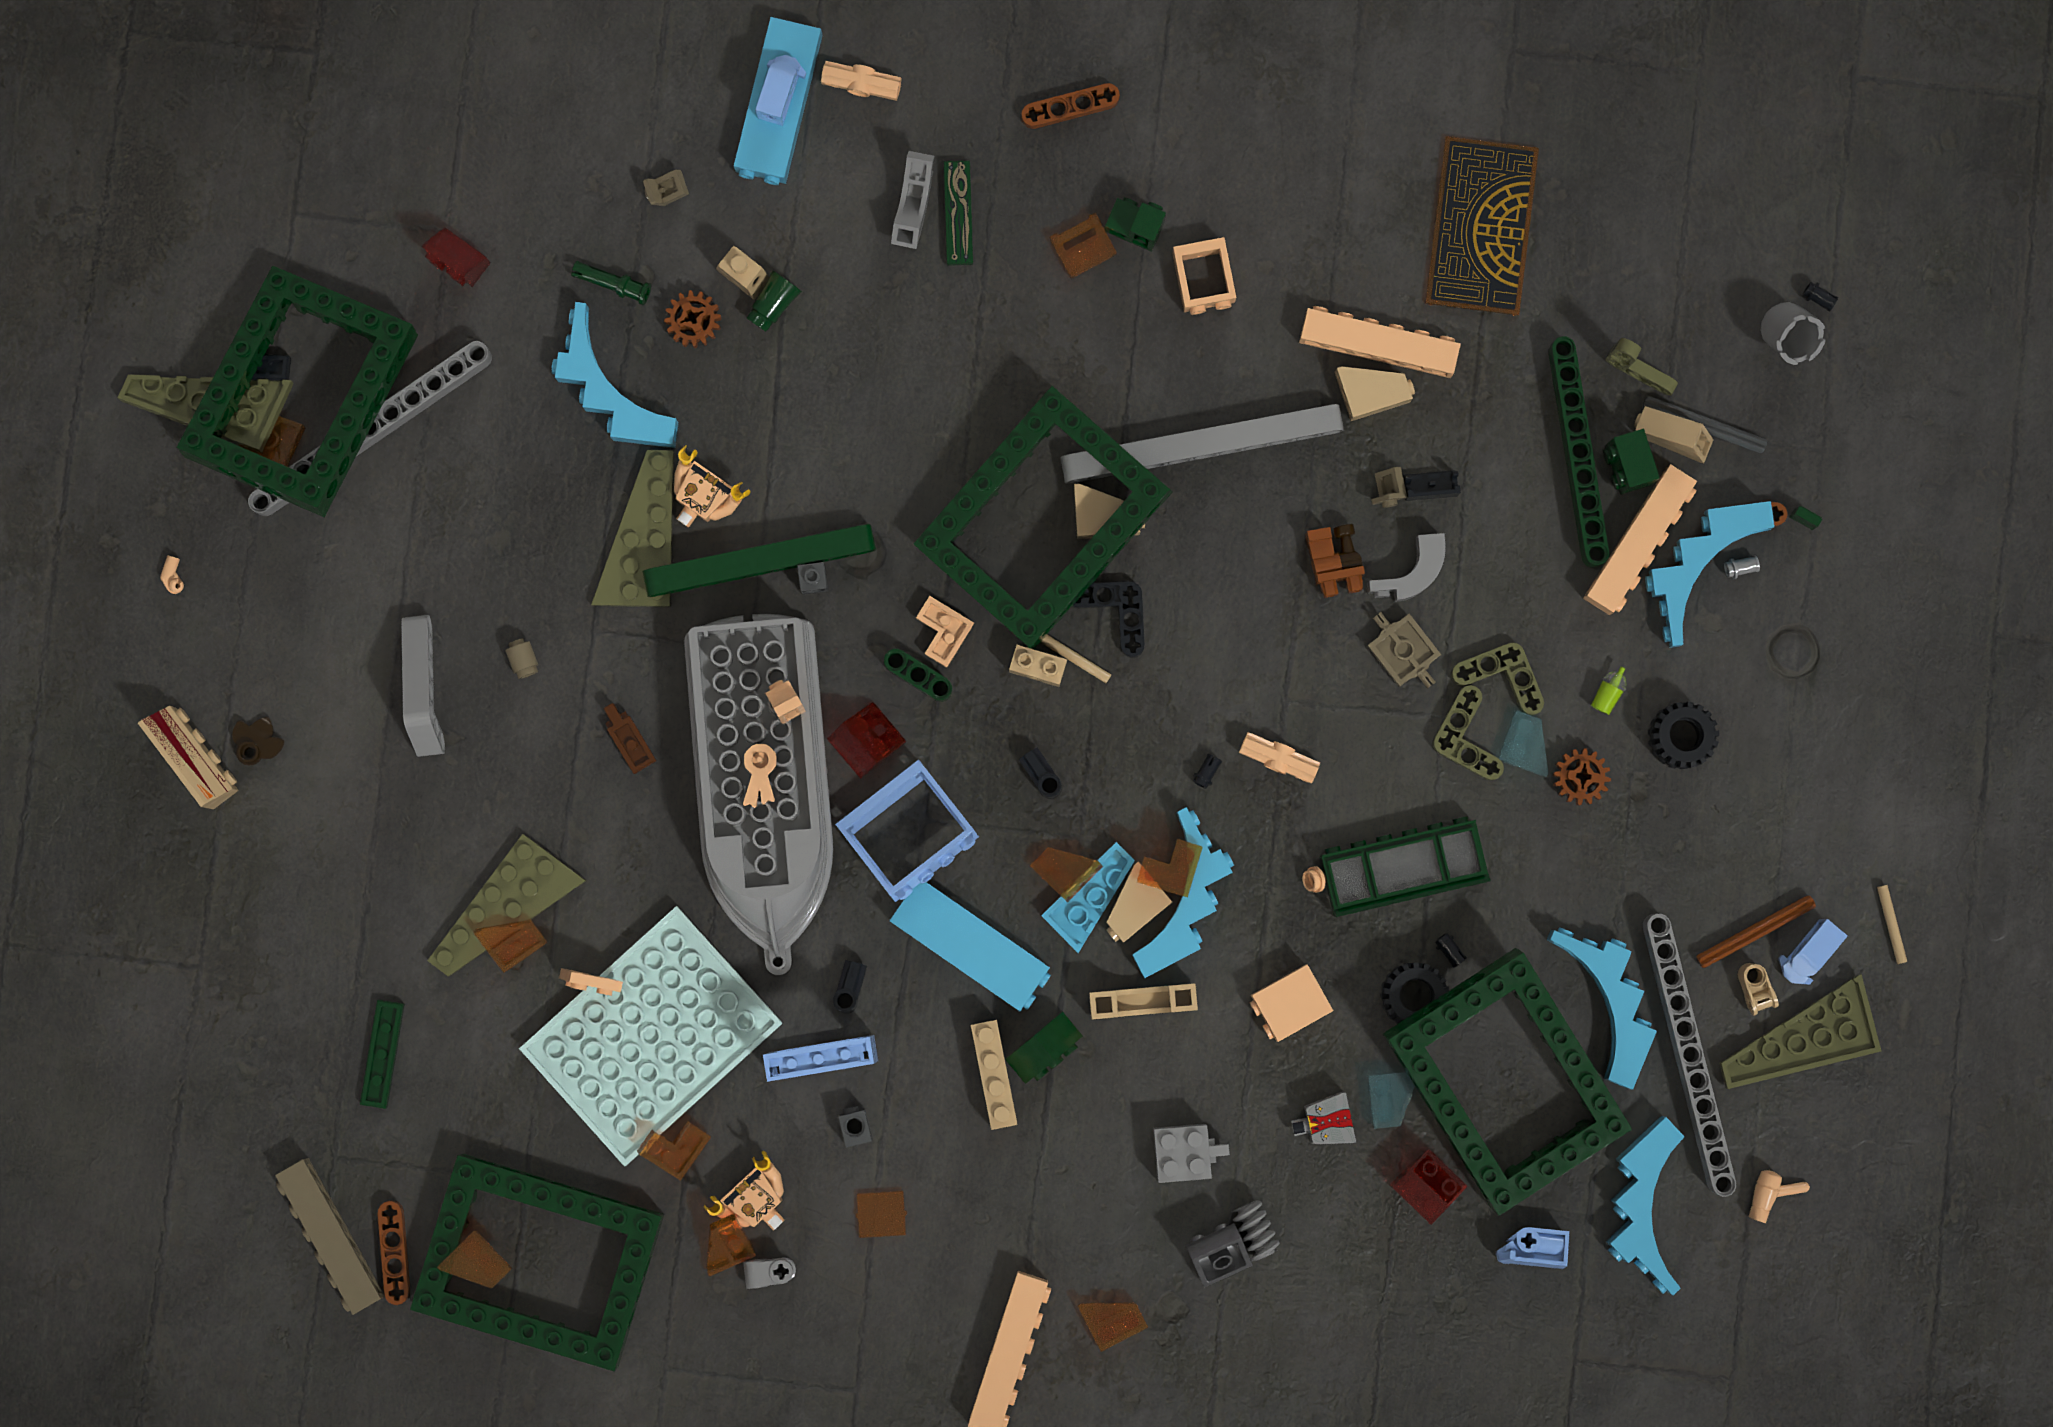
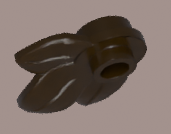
(257, 737)

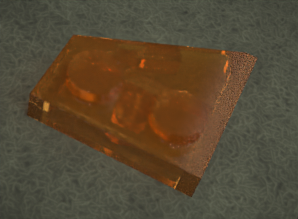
(1065, 871)
(510, 942)
(727, 1245)
(476, 1262)
(1112, 1322)

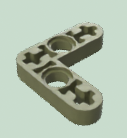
(1624, 357)
(1511, 669)
(1459, 744)

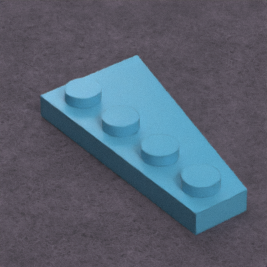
(1079, 916)

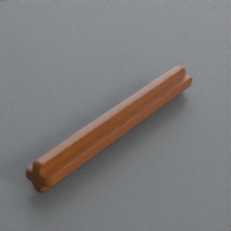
(1756, 931)

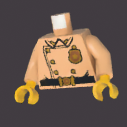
(703, 492)
(753, 1197)

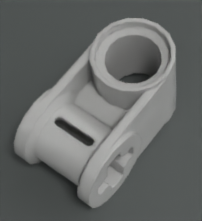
(764, 1272)

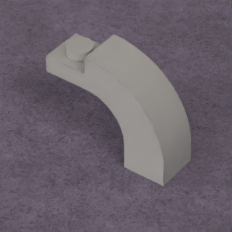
(913, 200)
(1429, 561)

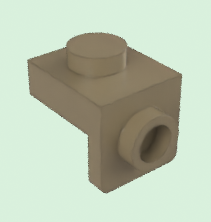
(666, 188)
(1390, 487)

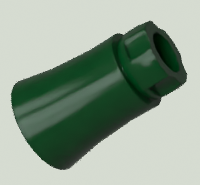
(772, 301)

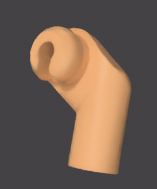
(170, 577)

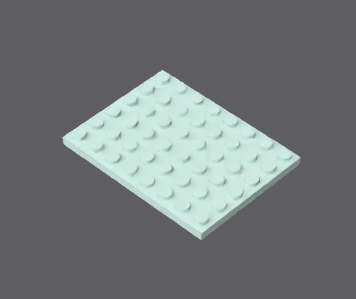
(658, 1043)

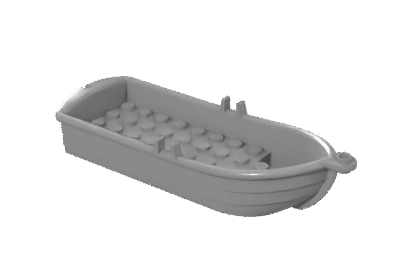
(777, 858)

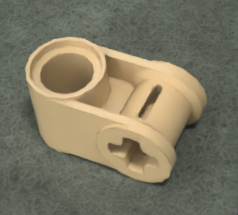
(1757, 990)

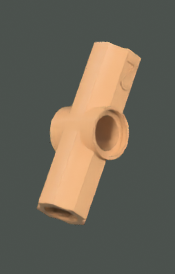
(861, 80)
(1279, 757)

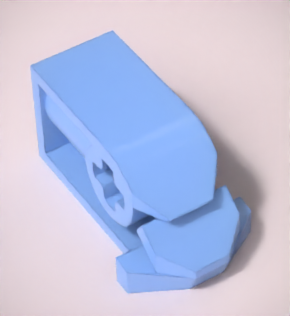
(779, 89)
(1812, 952)
(1547, 1249)

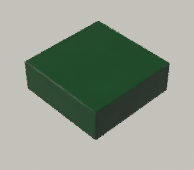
(1806, 517)

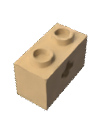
(1037, 665)

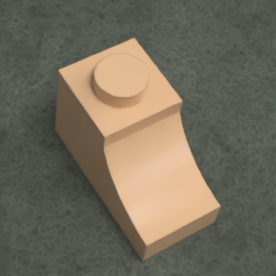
(784, 701)

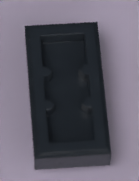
(273, 368)

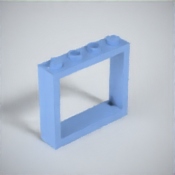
(881, 801)
(820, 1058)

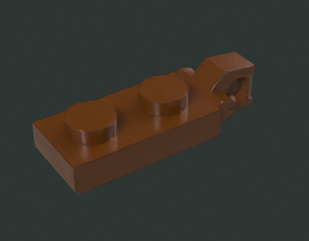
(628, 739)

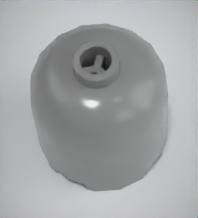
(1792, 332)

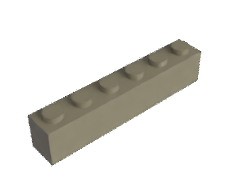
(329, 1235)

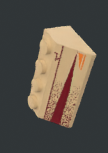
(189, 756)

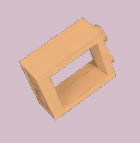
(1197, 250)

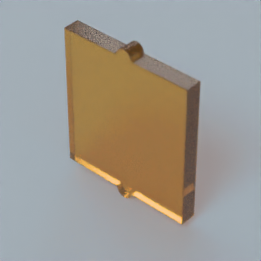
(881, 1214)

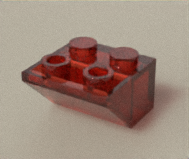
(458, 257)
(866, 739)
(1428, 1186)

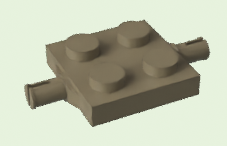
(1404, 650)

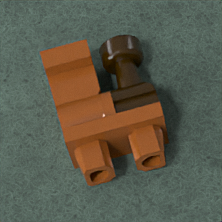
(1332, 566)

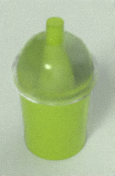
(1610, 691)

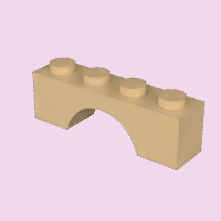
(1143, 1001)
(994, 1074)

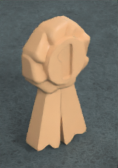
(760, 762)

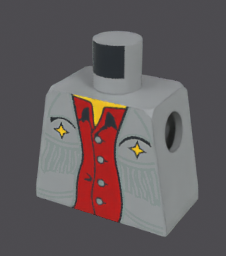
(1327, 1121)

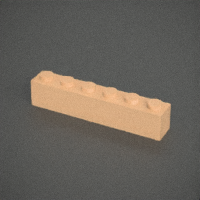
(1380, 342)
(1640, 540)
(1009, 1351)

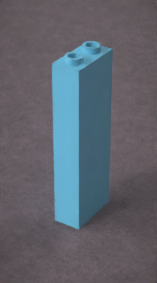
(764, 146)
(971, 945)

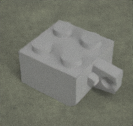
(1185, 1153)

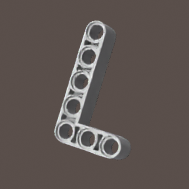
(419, 687)

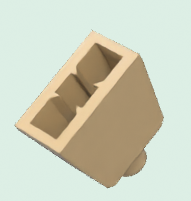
(742, 272)

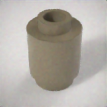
(522, 658)

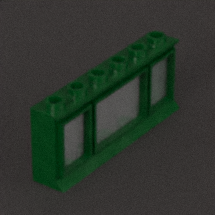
(1404, 867)

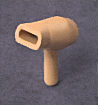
(1767, 1190)

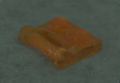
(1087, 253)

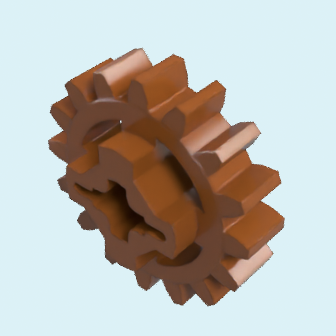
(684, 323)
(1592, 778)

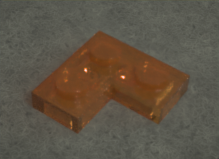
(1174, 876)
(675, 1156)

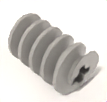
(1256, 1230)

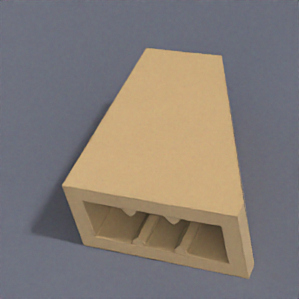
(1372, 391)
(1675, 433)
(1093, 510)
(1135, 907)

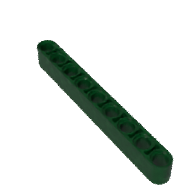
(1583, 440)
(759, 560)

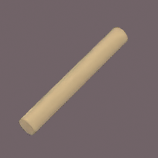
(1076, 658)
(1892, 925)

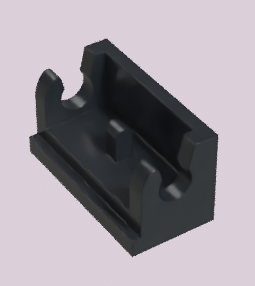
(1431, 485)

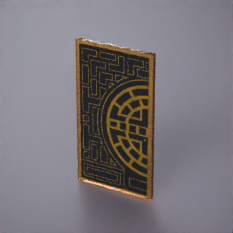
(1482, 225)

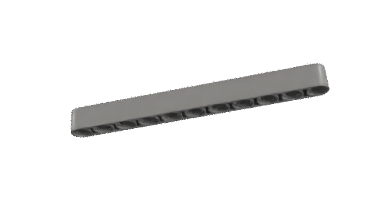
(405, 411)
(1213, 441)
(1698, 1064)

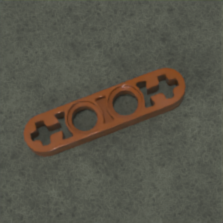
(1072, 110)
(398, 1252)

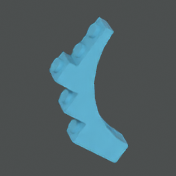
(580, 367)
(1693, 554)
(1177, 938)
(1629, 1038)
(1636, 1238)

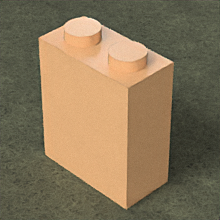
(1290, 1003)

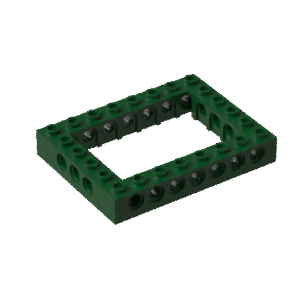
(317, 489)
(1146, 497)
(1457, 1006)
(638, 1222)

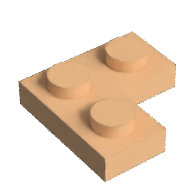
(951, 630)
(581, 980)

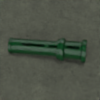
(622, 285)

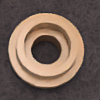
(1314, 879)

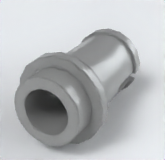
(1741, 566)

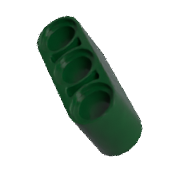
(909, 665)

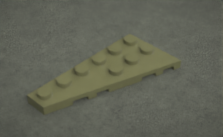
(181, 396)
(642, 537)
(515, 892)
(1819, 1035)

